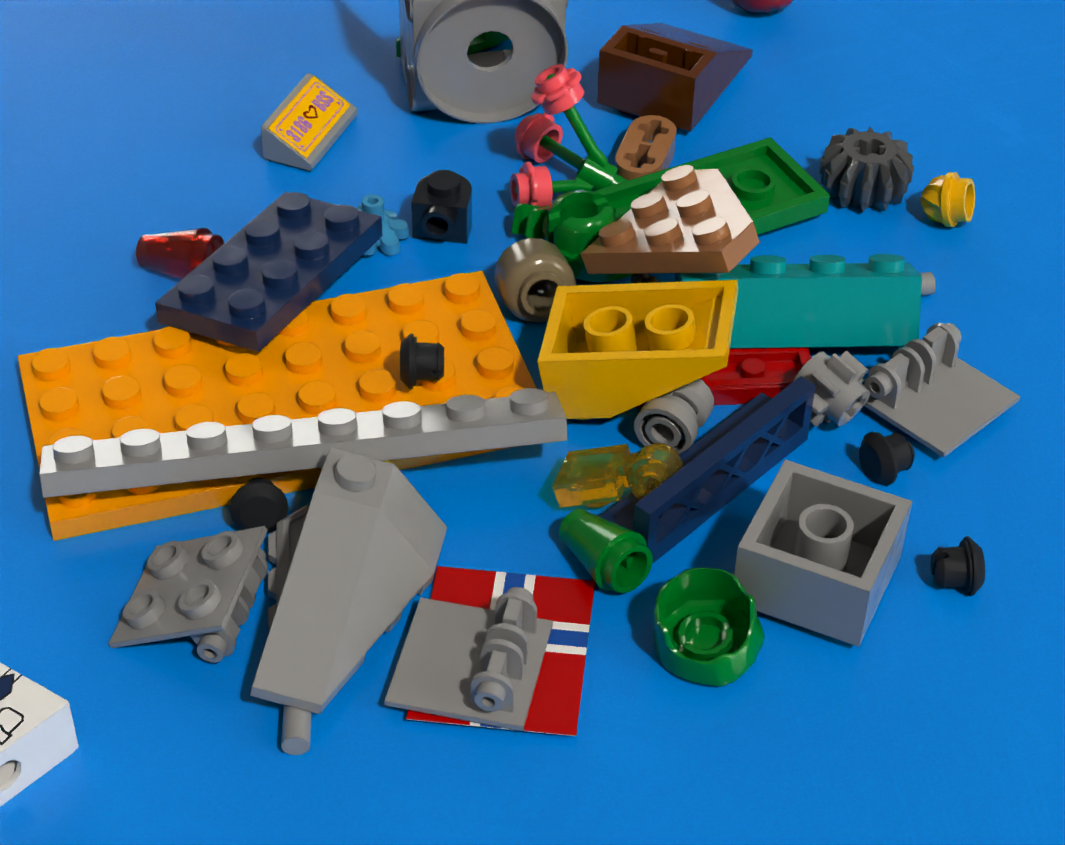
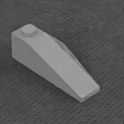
(353, 572)

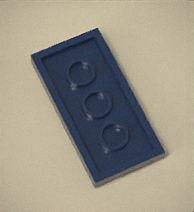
(269, 271)

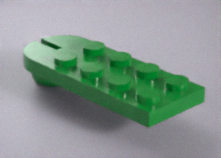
(759, 173)

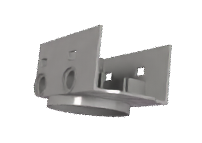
(482, 84)

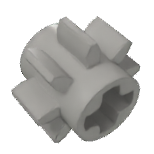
(838, 387)

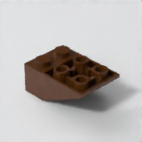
(666, 72)

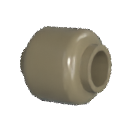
(529, 278)

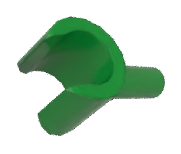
(529, 220)

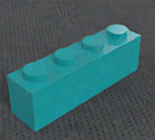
(823, 302)

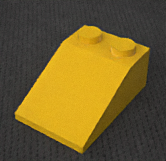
(633, 342)

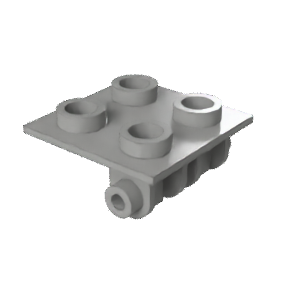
(934, 392)
(197, 592)
(472, 660)

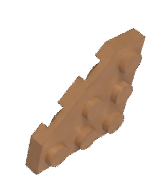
(679, 227)

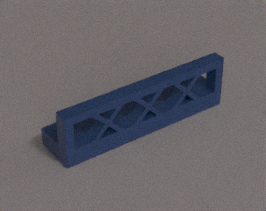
(719, 467)

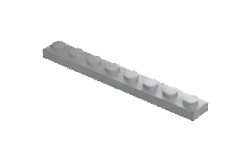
(289, 444)

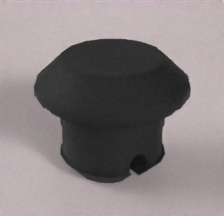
(420, 361)
(885, 456)
(258, 505)
(959, 566)

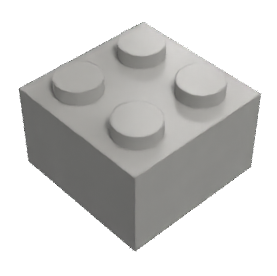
(822, 551)

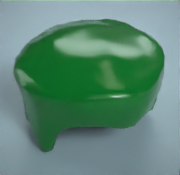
(706, 627)

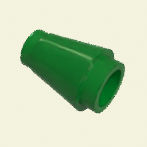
(607, 551)

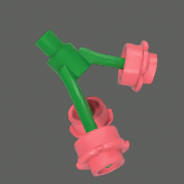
(541, 138)

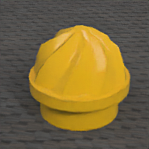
(949, 199)

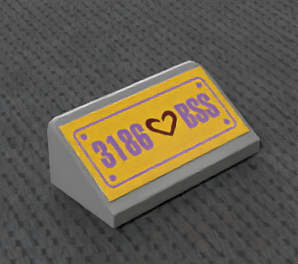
(306, 124)

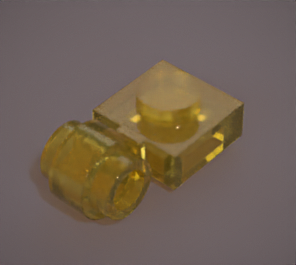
(602, 473)

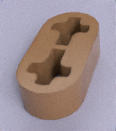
(638, 151)

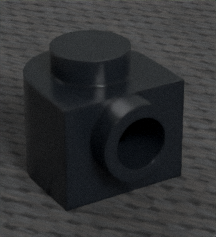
(442, 196)

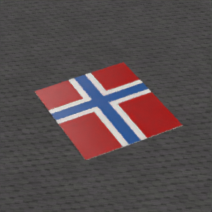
(558, 599)

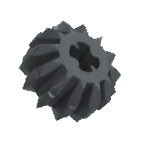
(866, 169)

